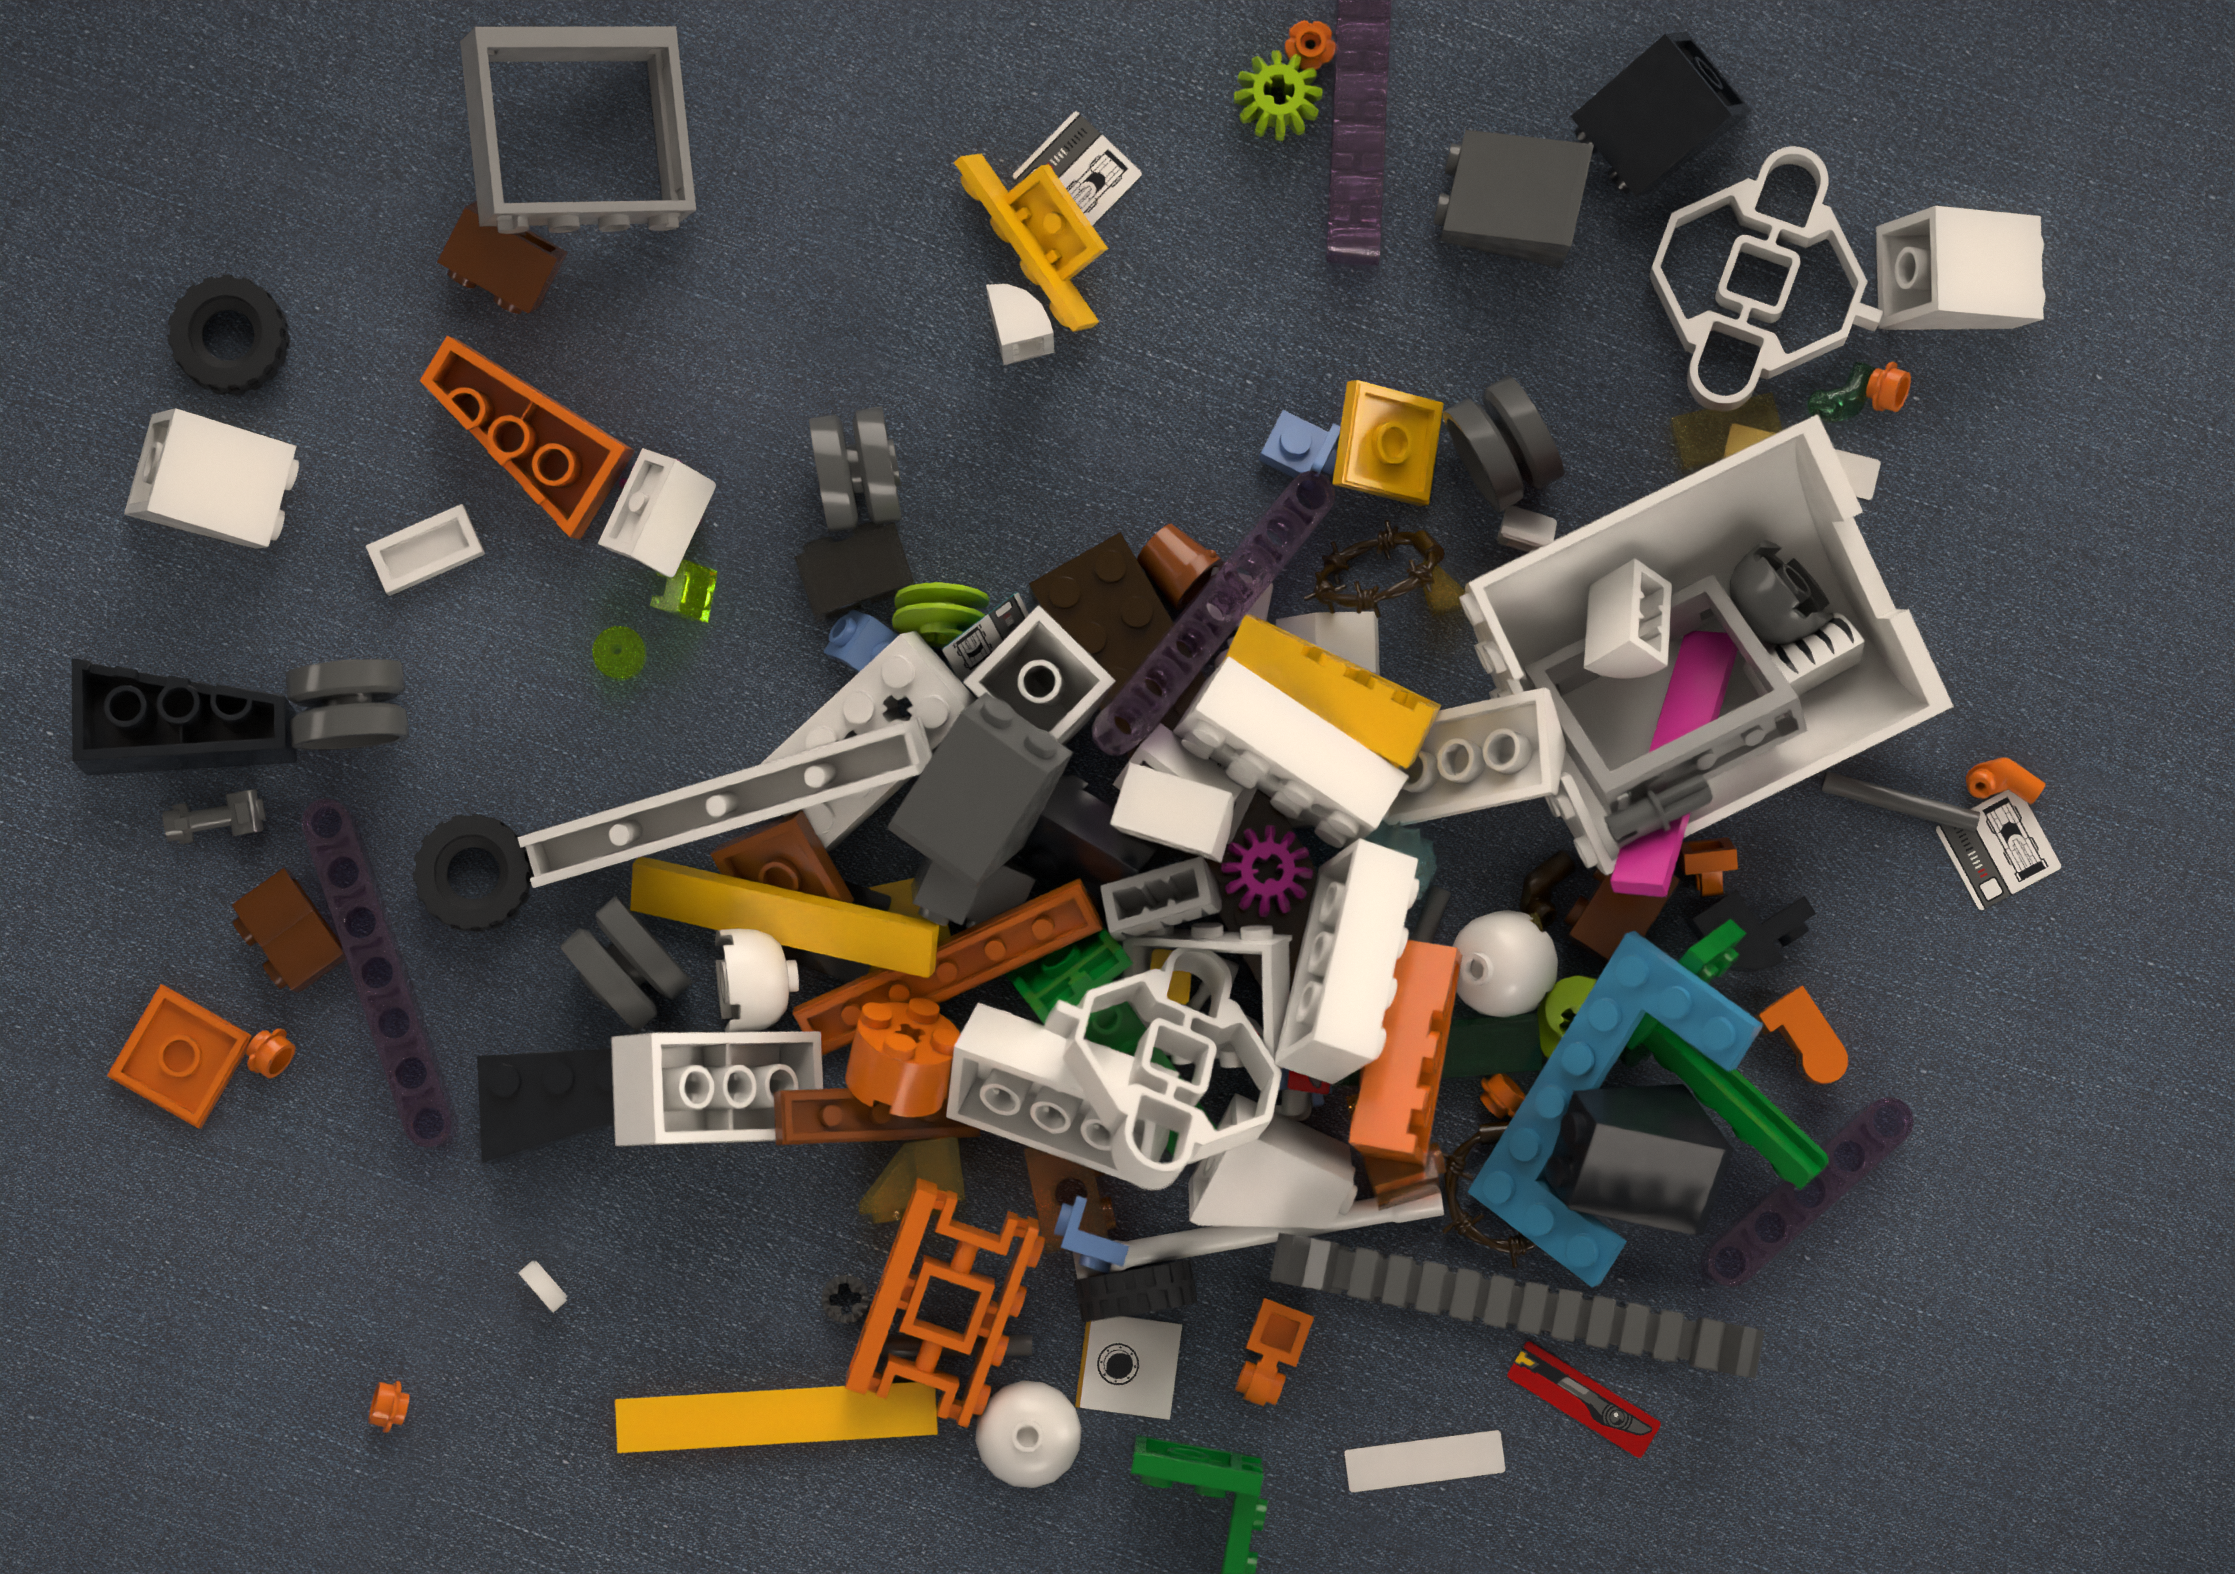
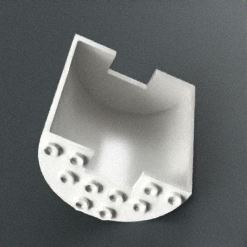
(1701, 526)

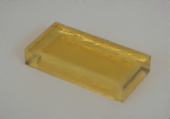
(1714, 435)

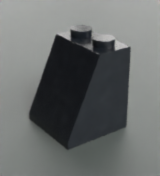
(1659, 113)
(1640, 1157)

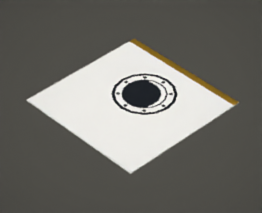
(1129, 1366)

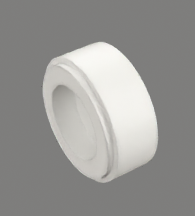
(543, 1285)

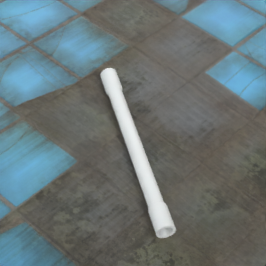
(1224, 1238)

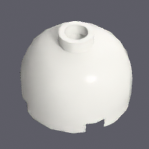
(1505, 964)
(753, 979)
(1028, 1434)

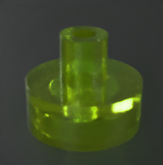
(621, 665)

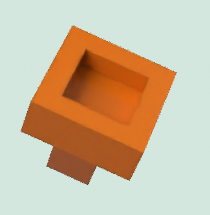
(1708, 861)

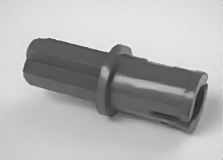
(1658, 810)

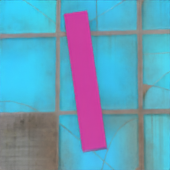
(1690, 702)

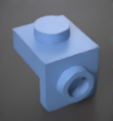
(858, 639)
(1094, 1250)

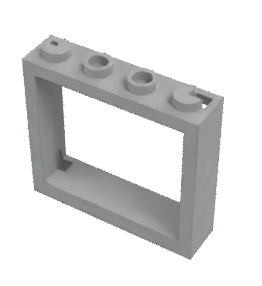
(547, 44)
(1700, 752)

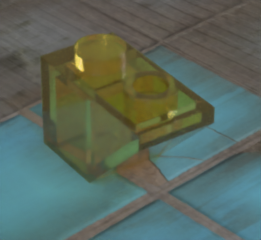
(930, 1160)

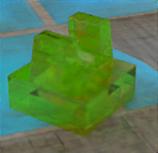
(688, 592)

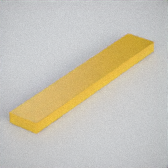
(785, 914)
(773, 1417)

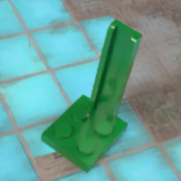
(1068, 977)
(1729, 1093)
(1212, 1475)

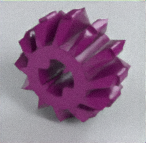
(1262, 853)

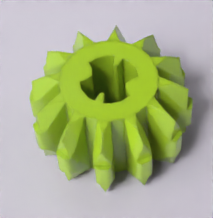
(1263, 106)

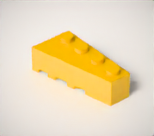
(1349, 697)

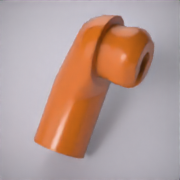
(2003, 775)

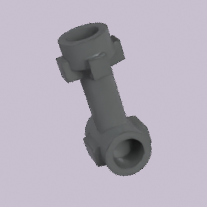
(243, 813)

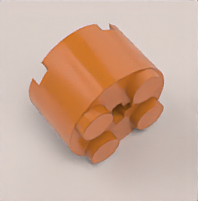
(902, 1056)

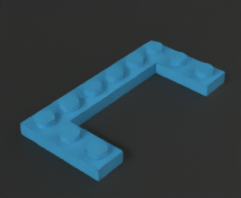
(1633, 983)

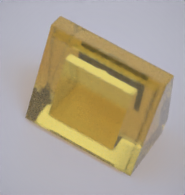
(1444, 593)

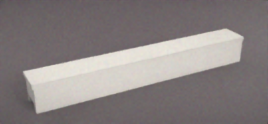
(727, 802)

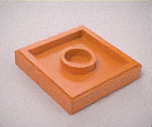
(180, 1056)

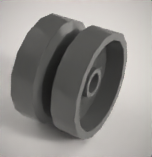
(1503, 443)
(856, 468)
(346, 704)
(622, 967)

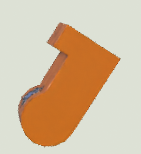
(1818, 1049)

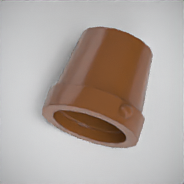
(1177, 564)

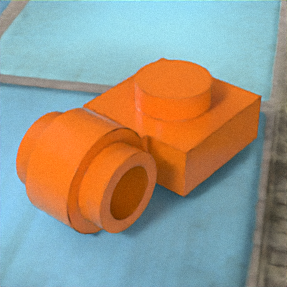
(1277, 1336)

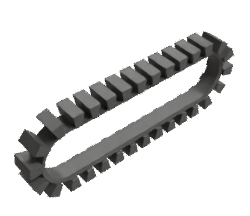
(1501, 1302)

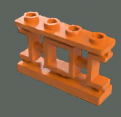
(905, 1291)

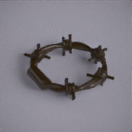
(1389, 539)
(1488, 1134)

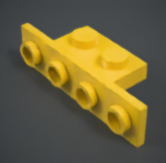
(1044, 231)

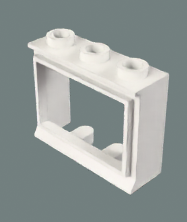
(1210, 935)

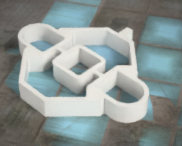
(1819, 226)
(1158, 1094)

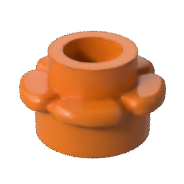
(1320, 35)
(1888, 387)
(270, 1053)
(1501, 1095)
(388, 1406)

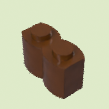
(289, 931)

